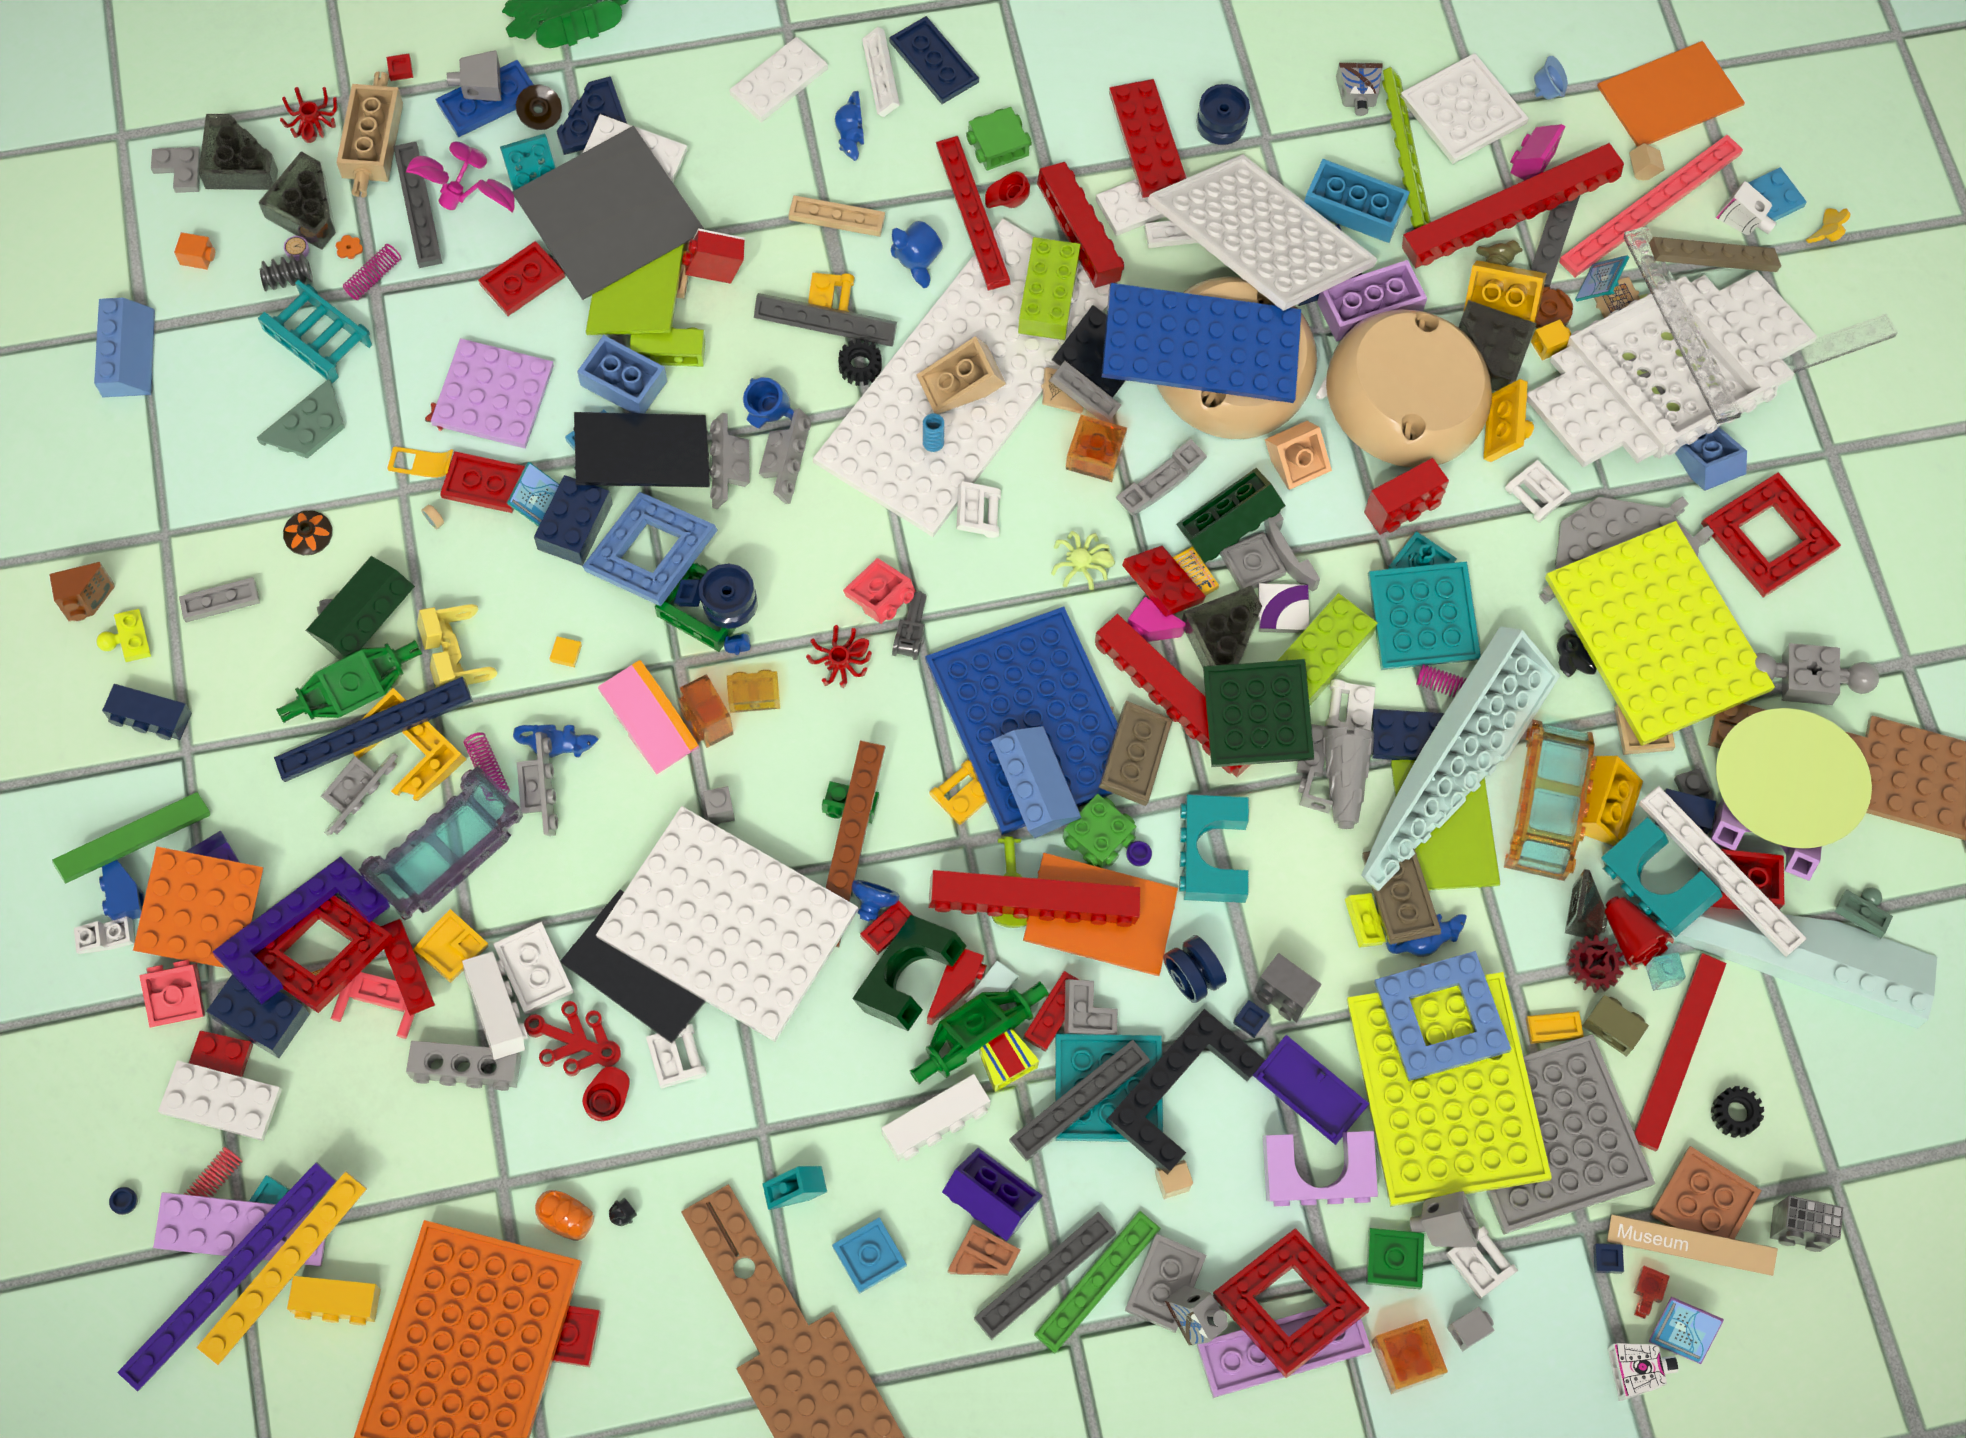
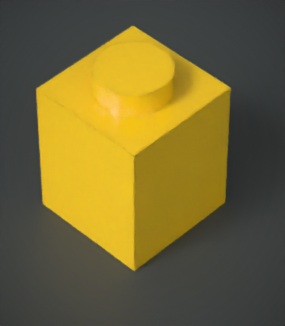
(1550, 339)

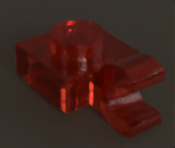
(1651, 1287)

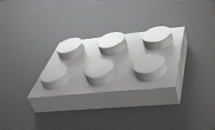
(1162, 1274)

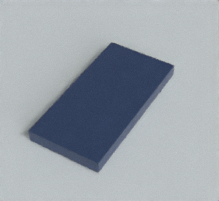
(934, 60)

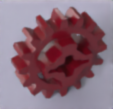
(1602, 971)

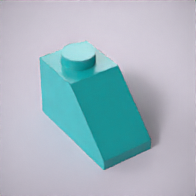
(795, 1187)

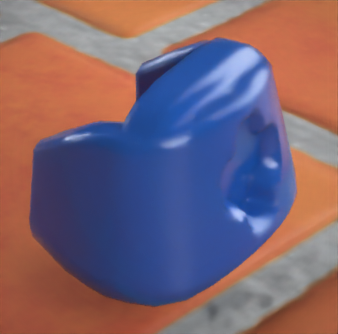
(737, 644)

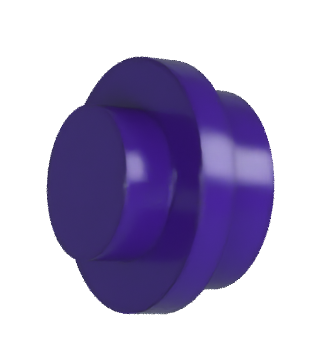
(1139, 853)

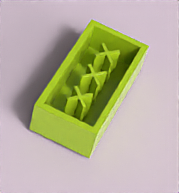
(1049, 288)

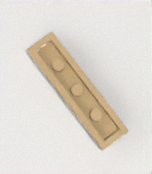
(836, 215)

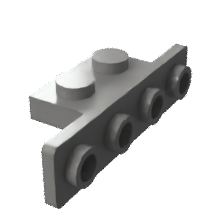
(784, 455)
(729, 460)
(535, 785)
(351, 786)

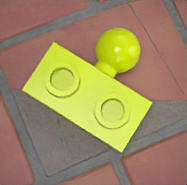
(130, 635)
(1365, 920)

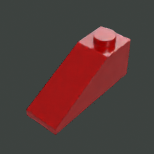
(956, 983)

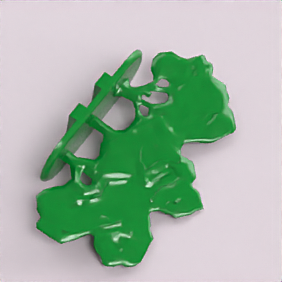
(563, 19)

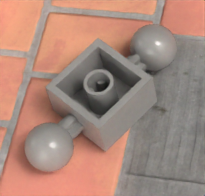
(1815, 674)

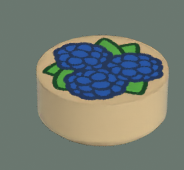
(432, 516)

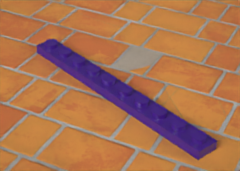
(227, 1277)

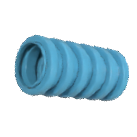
(933, 432)

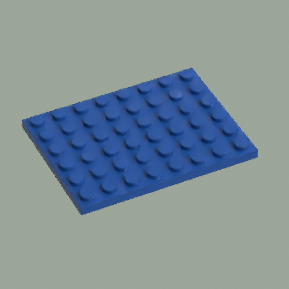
(1027, 680)

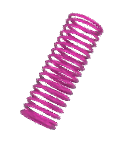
(387, 252)
(1422, 672)
(488, 758)

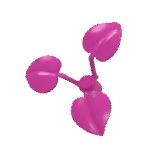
(453, 192)

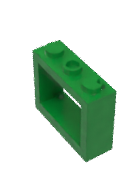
(686, 622)

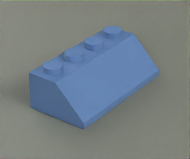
(124, 348)
(1036, 780)

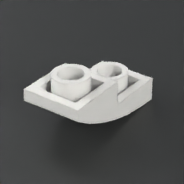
(104, 936)

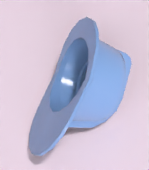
(1551, 80)

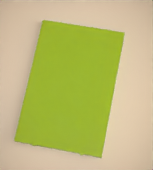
(638, 301)
(1462, 848)

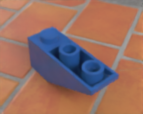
(121, 893)

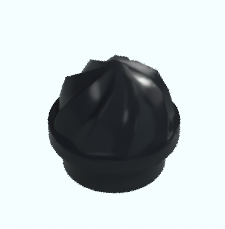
(621, 1213)

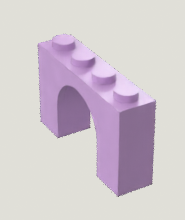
(1729, 832)
(1356, 1180)

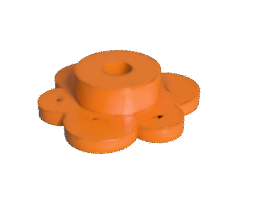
(349, 247)

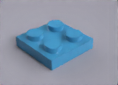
(1780, 192)
(869, 1255)

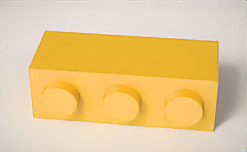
(333, 1300)

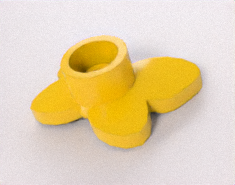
(1832, 226)

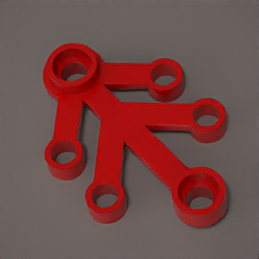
(575, 1042)

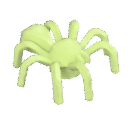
(1082, 558)

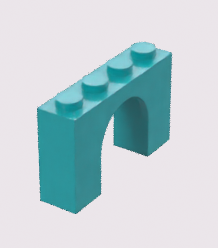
(1200, 879)
(1672, 910)

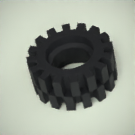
(860, 350)
(1752, 1107)

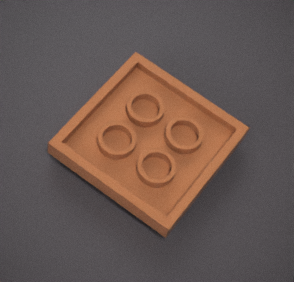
(1705, 1197)

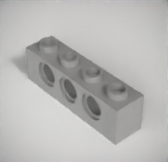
(425, 1053)

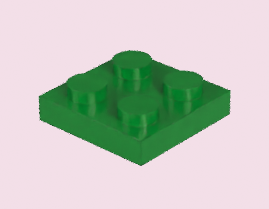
(1395, 1258)

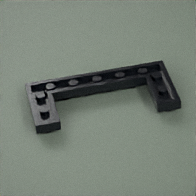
(1130, 1116)

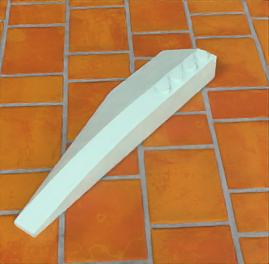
(1464, 747)
(1831, 961)

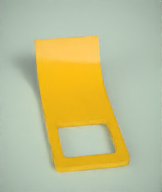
(425, 463)

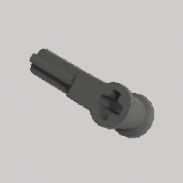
(910, 631)

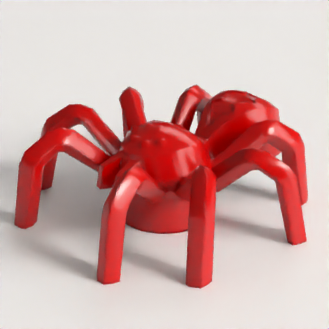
(309, 114)
(840, 657)

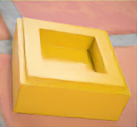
(565, 651)

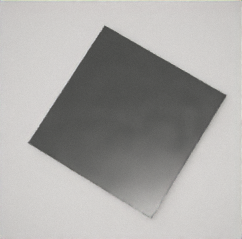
(608, 212)

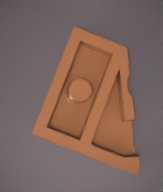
(983, 1255)

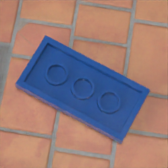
(469, 114)

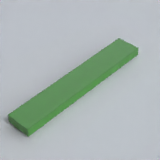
(130, 837)
(1097, 1282)

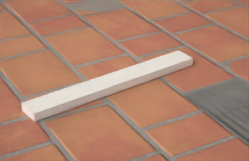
(1722, 871)

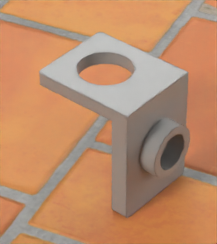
(1307, 800)

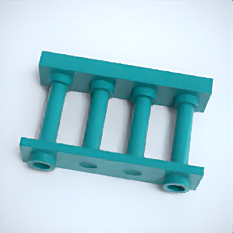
(309, 352)

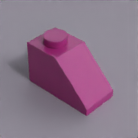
(1153, 624)

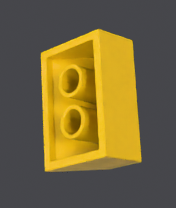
(1506, 289)
(1611, 800)

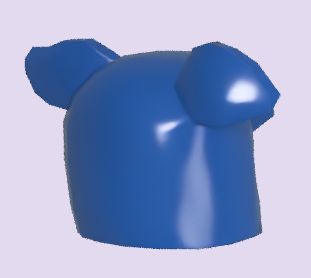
(916, 249)
(766, 402)

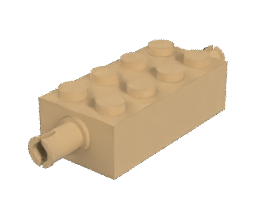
(369, 133)

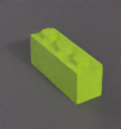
(676, 348)

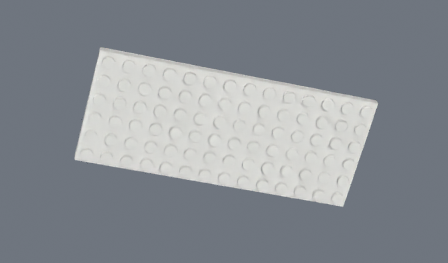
(882, 436)

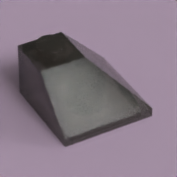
(1585, 908)

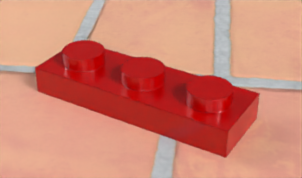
(1050, 1016)

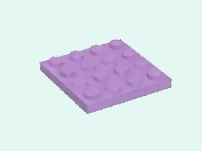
(492, 393)

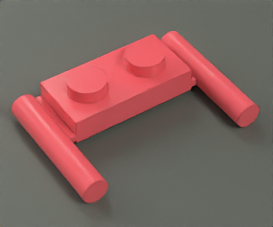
(375, 991)

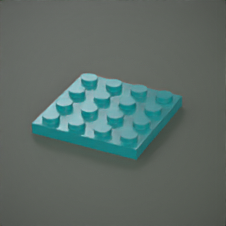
(1424, 615)
(1078, 1057)

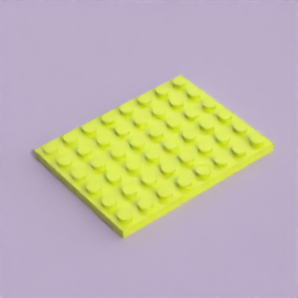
(1659, 633)
(1455, 1127)

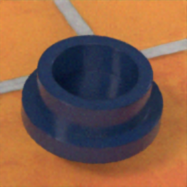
(123, 1200)

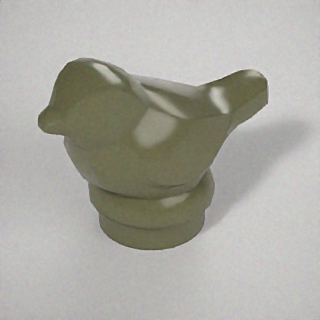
(1500, 253)

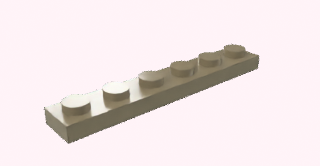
(1714, 254)

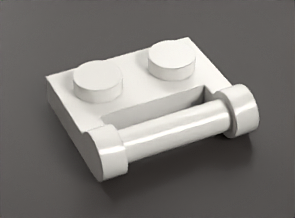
(1543, 485)
(971, 509)
(1359, 705)
(668, 1062)
(1475, 1267)

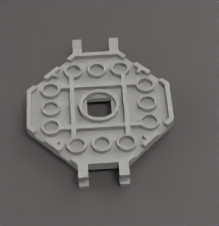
(1612, 522)

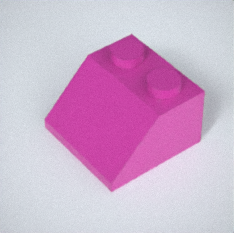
(1536, 151)

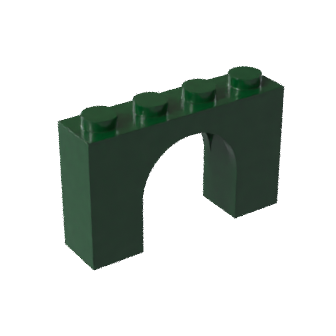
(914, 941)

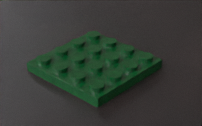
(1258, 713)

